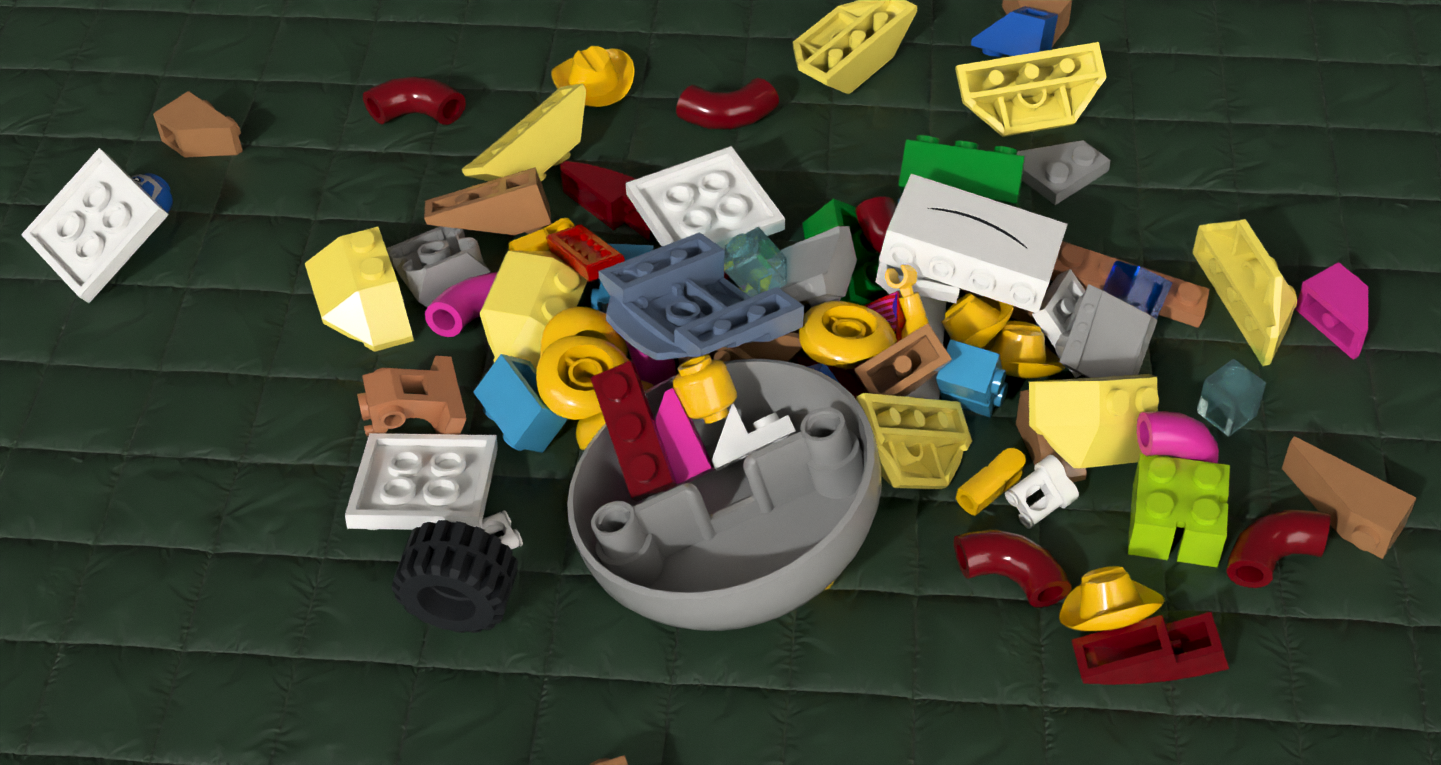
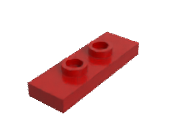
(583, 251)

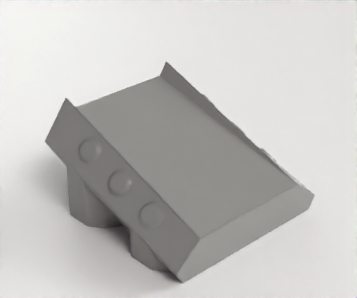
(436, 261)
(820, 267)
(1105, 337)

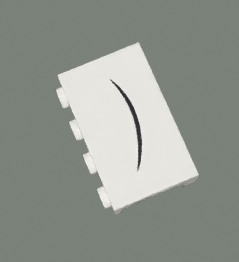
(973, 243)

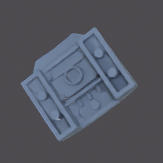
(683, 306)

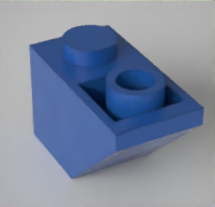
(1018, 33)

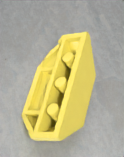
(853, 42)
(1032, 88)
(537, 140)
(1247, 283)
(360, 290)
(524, 299)
(1092, 418)
(917, 439)

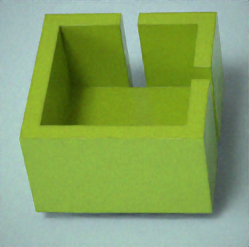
(1182, 495)

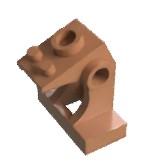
(434, 398)

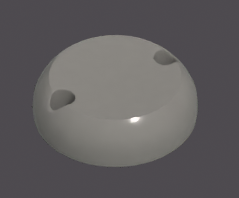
(742, 537)

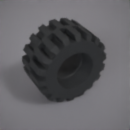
(455, 576)

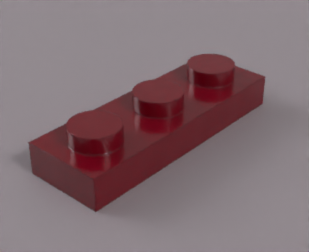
(633, 431)

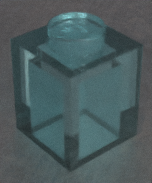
(755, 262)
(1231, 397)

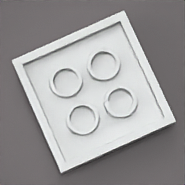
(707, 197)
(94, 225)
(421, 480)

